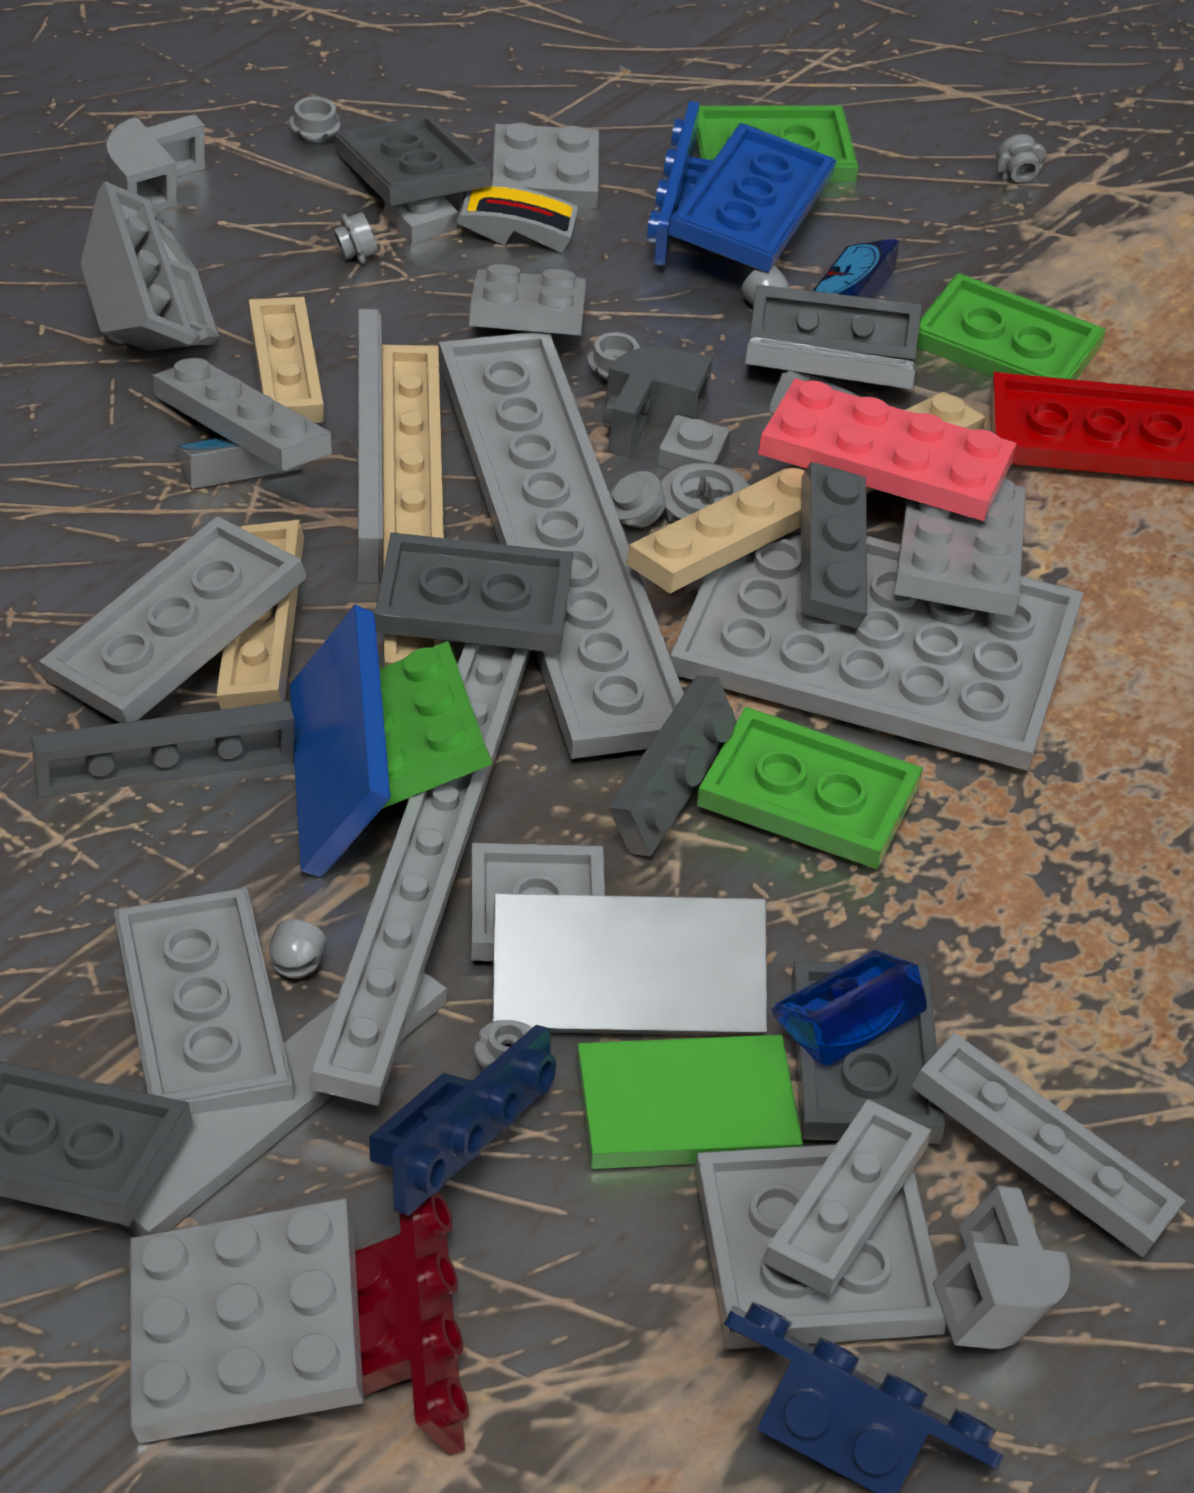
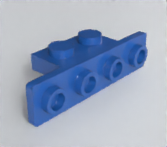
(679, 178)

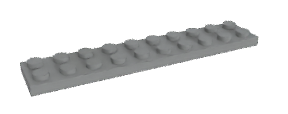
(548, 492)

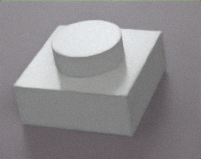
(422, 218)
(692, 442)

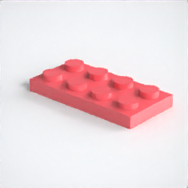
(889, 446)

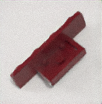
(410, 1321)

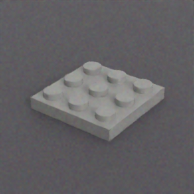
(880, 1295)
(244, 1321)

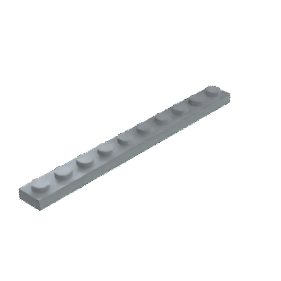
(412, 899)

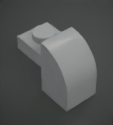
(154, 156)
(1002, 1275)

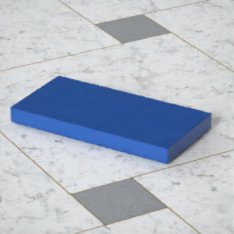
(752, 197)
(339, 742)

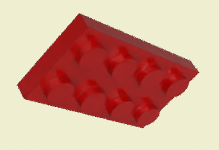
(1095, 425)

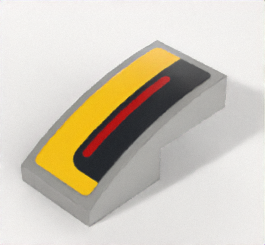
(506, 208)

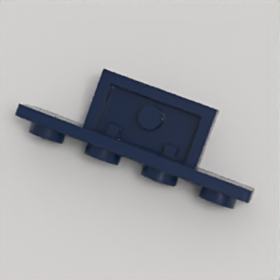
(458, 1118)
(848, 1418)

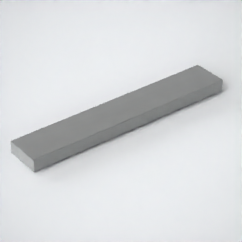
(369, 448)
(231, 1139)

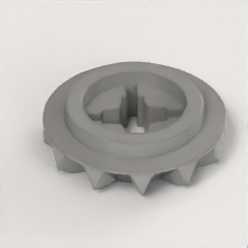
(687, 481)

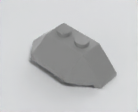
(142, 277)

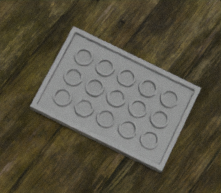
(907, 670)

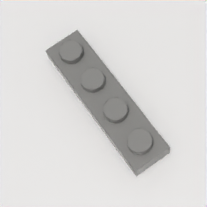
(242, 414)
(1048, 1144)

